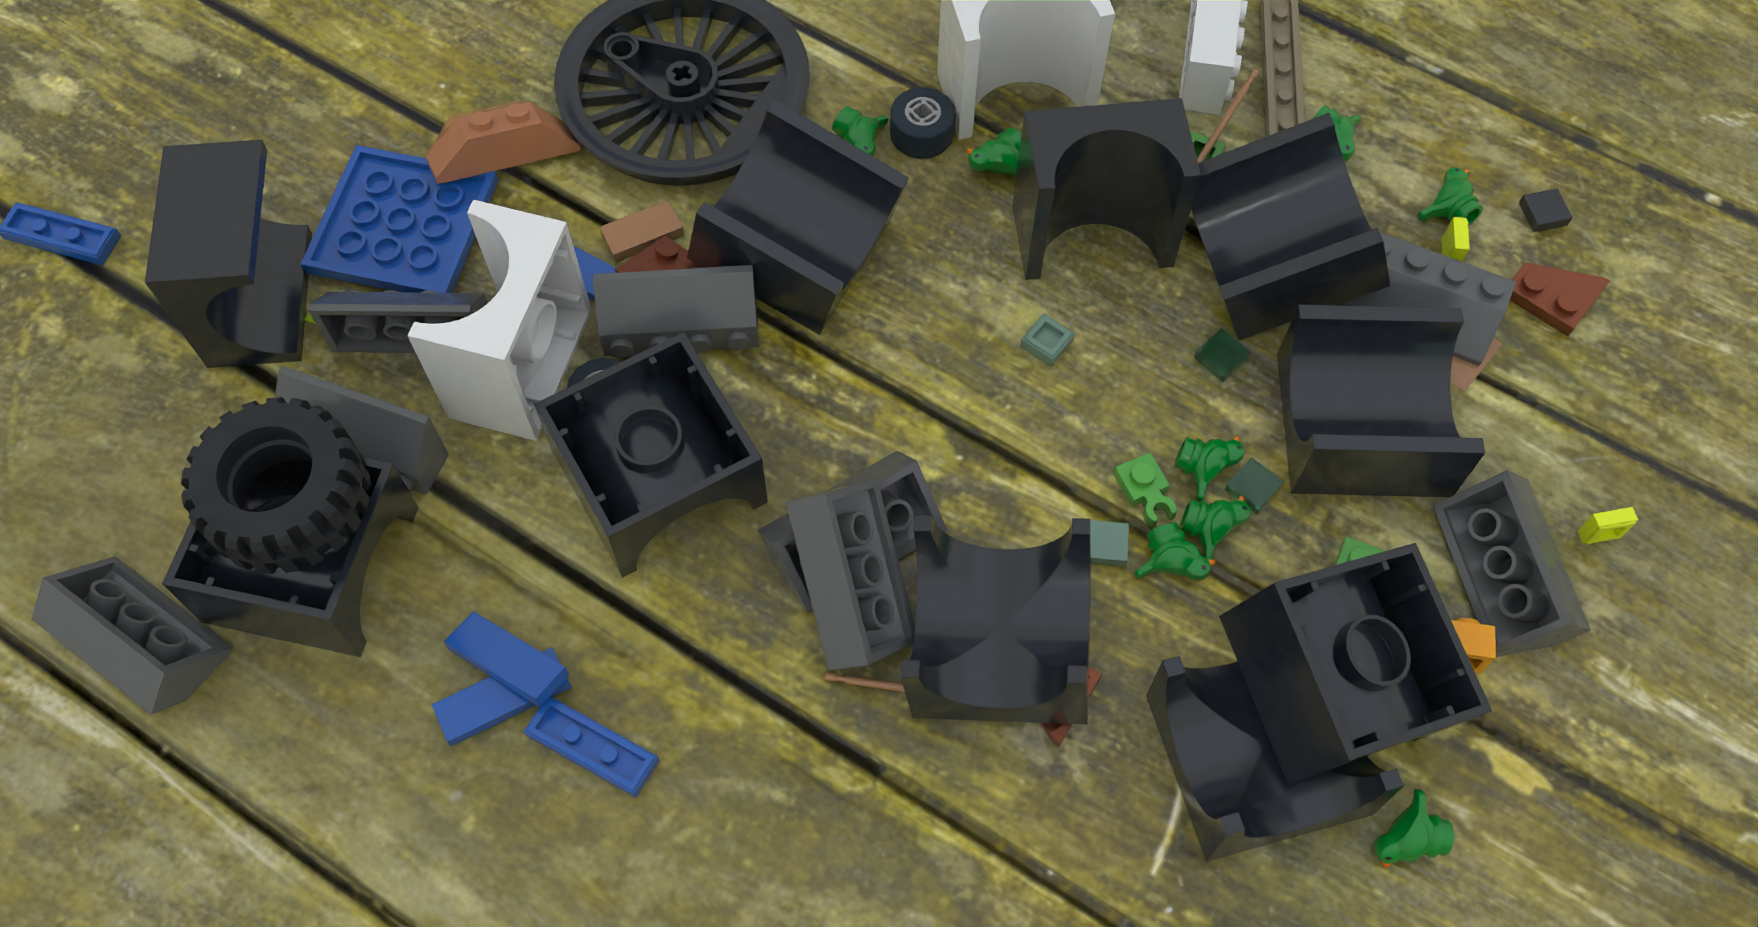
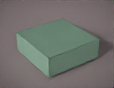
(1047, 339)
(1109, 543)

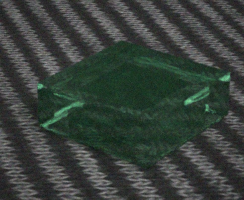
(1222, 355)
(1255, 485)

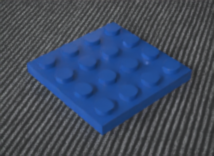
(396, 224)

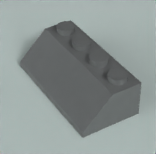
(1437, 281)
(648, 307)
(383, 319)
(375, 426)
(903, 496)
(1511, 565)
(852, 574)
(129, 632)

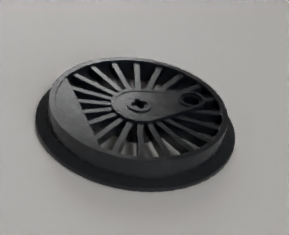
(677, 84)

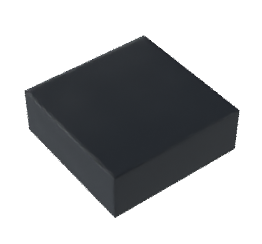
(1545, 210)

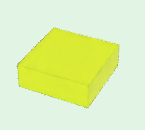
(1456, 239)
(1607, 525)

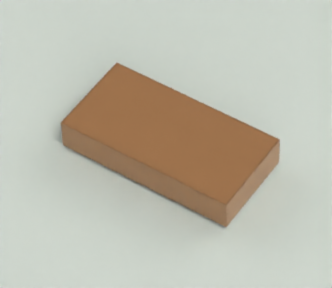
(641, 229)

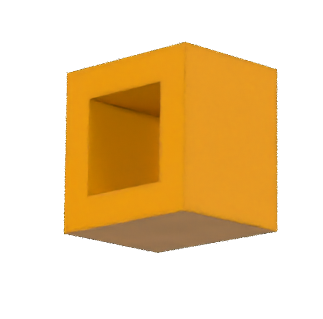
(1477, 641)

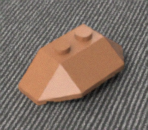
(497, 140)

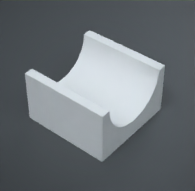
(1021, 41)
(523, 340)

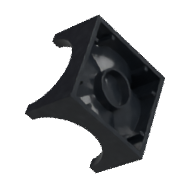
(1000, 629)
(1233, 774)

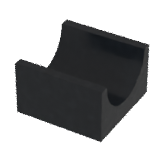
(1106, 167)
(800, 215)
(1286, 227)
(219, 265)
(1373, 402)
(650, 446)
(304, 606)
(1352, 661)

